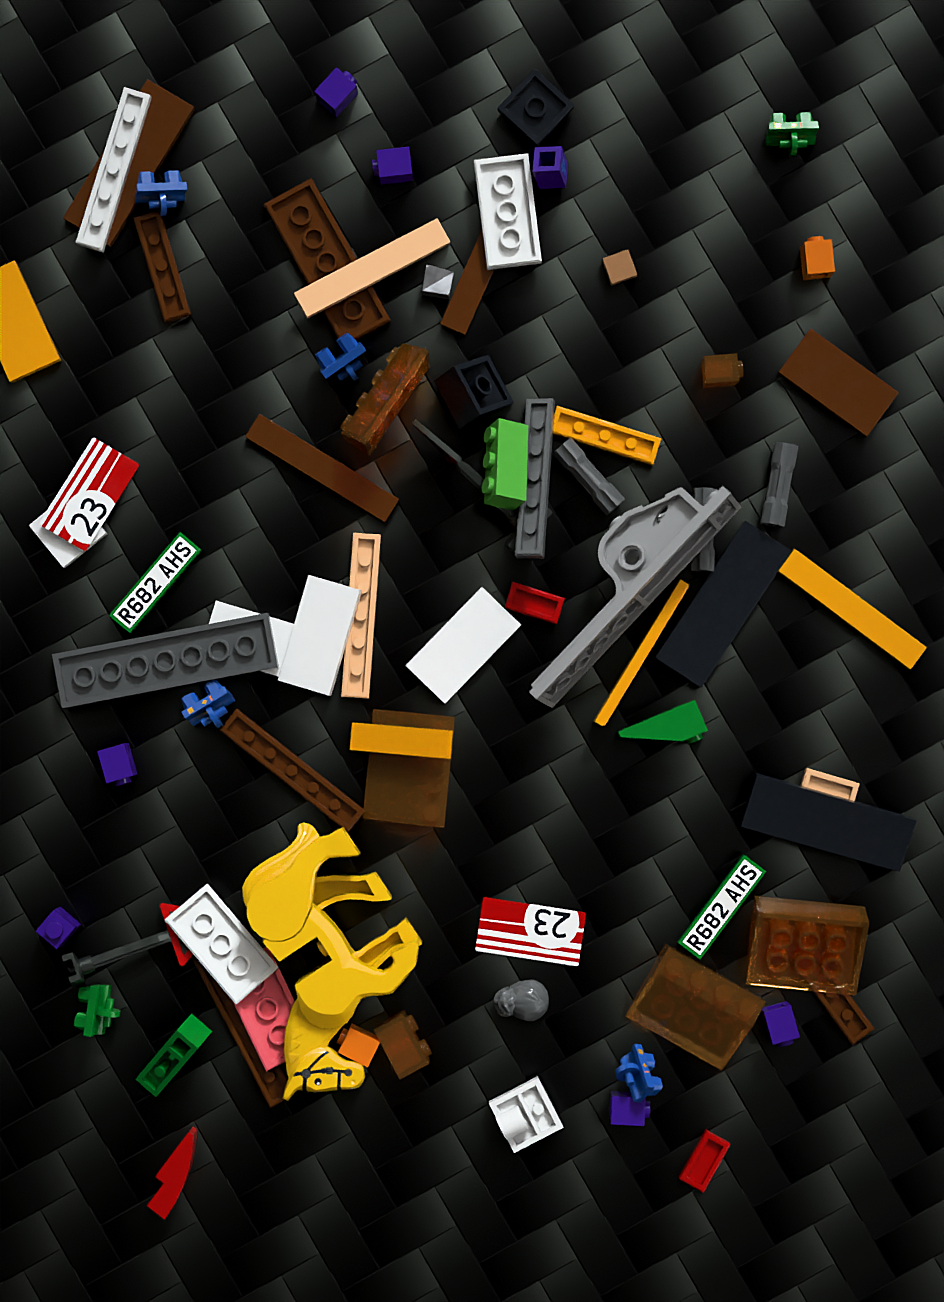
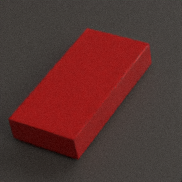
(534, 603)
(704, 1160)

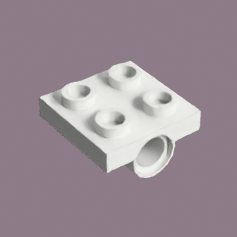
(525, 1114)

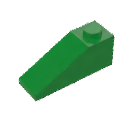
(674, 725)
(173, 1055)

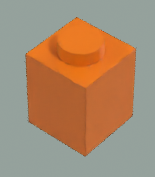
(817, 258)
(358, 1044)

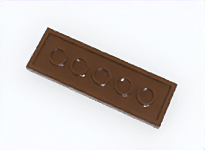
(160, 130)
(321, 250)

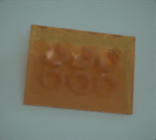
(386, 397)
(408, 786)
(789, 932)
(695, 1007)

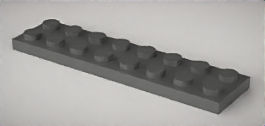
(165, 660)

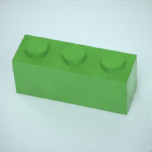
(505, 464)

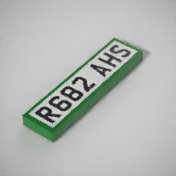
(155, 582)
(721, 906)

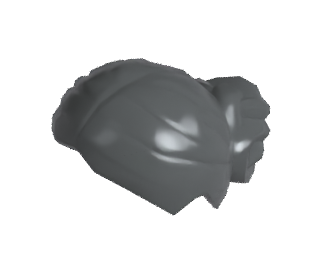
(524, 1000)

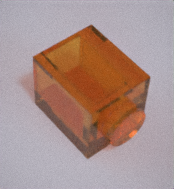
(721, 370)

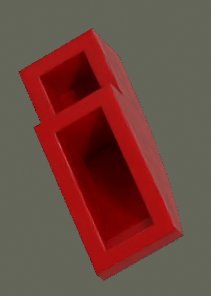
(174, 1175)

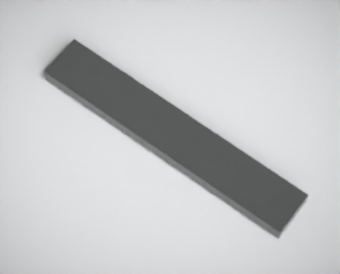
(533, 512)

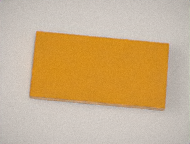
(23, 335)

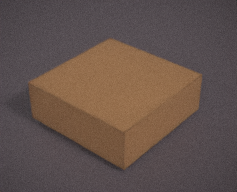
(619, 267)

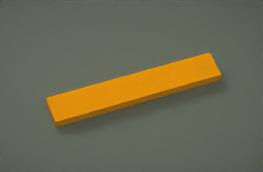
(852, 609)
(641, 653)

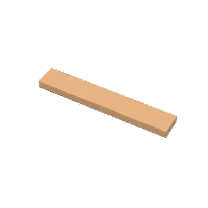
(371, 268)
(360, 640)

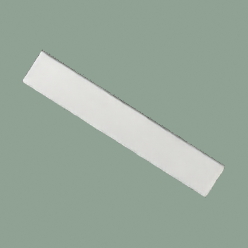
(113, 169)

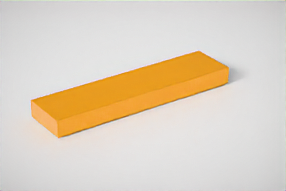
(605, 435)
(401, 740)

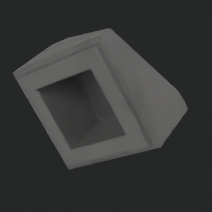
(437, 282)

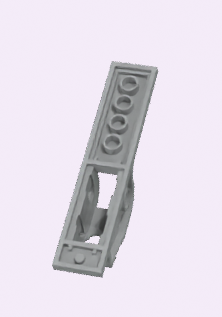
(643, 557)

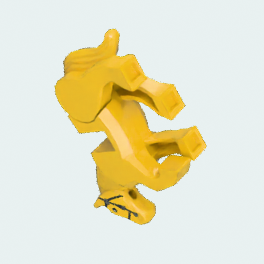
(286, 911)

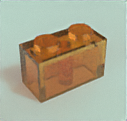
(402, 1044)

